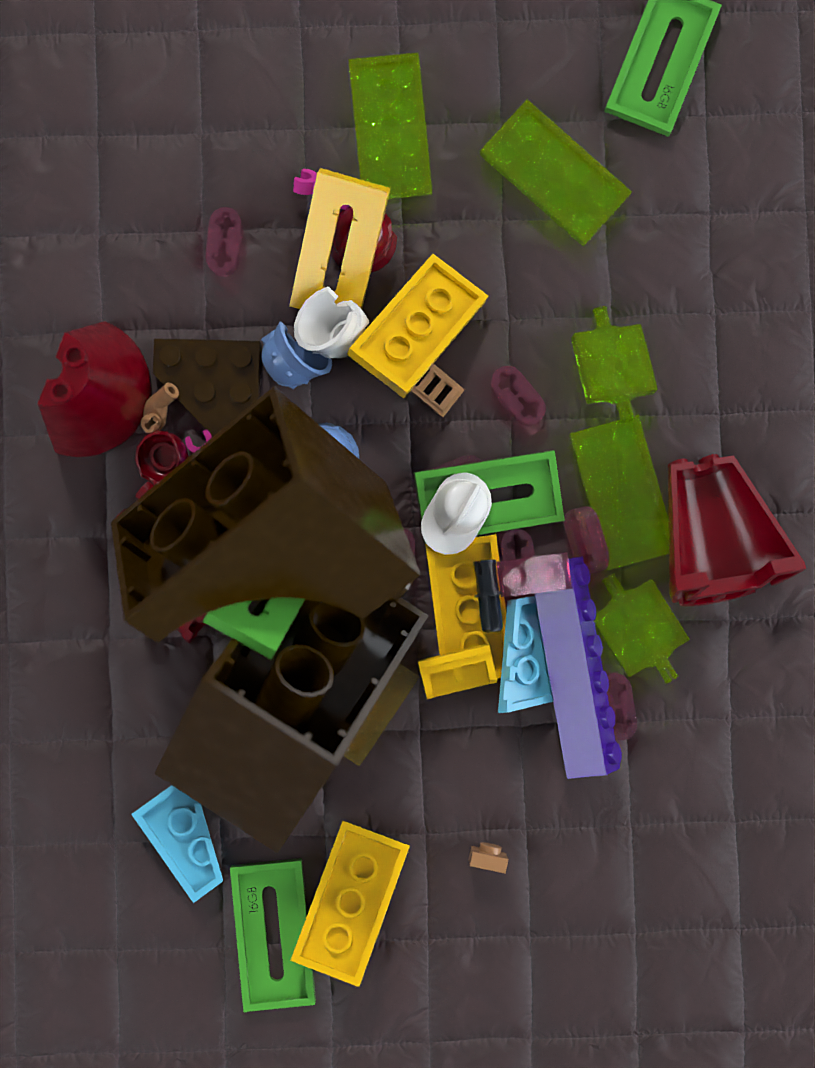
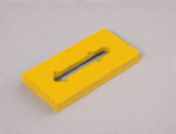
(369, 208)

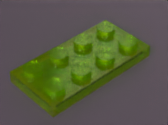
(391, 123)
(555, 172)
(622, 490)

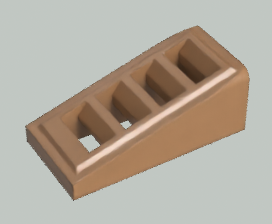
(445, 380)

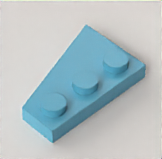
(524, 663)
(182, 839)

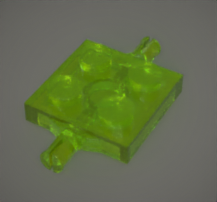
(614, 364)
(640, 628)

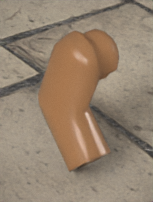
(156, 408)

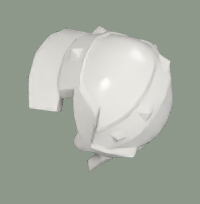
(329, 326)

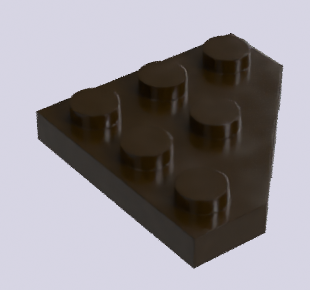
(212, 376)

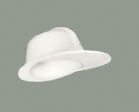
(456, 513)

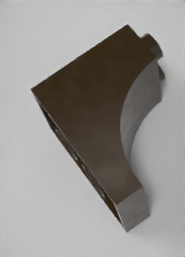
(261, 516)
(275, 728)

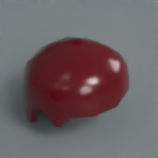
(159, 455)

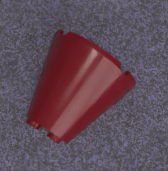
(98, 393)
(722, 534)

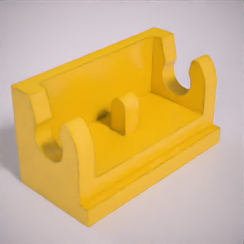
(457, 671)

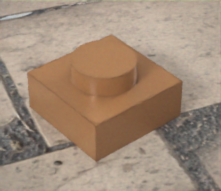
(488, 857)

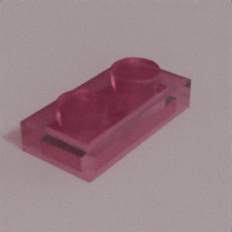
(534, 574)

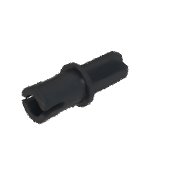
(488, 595)

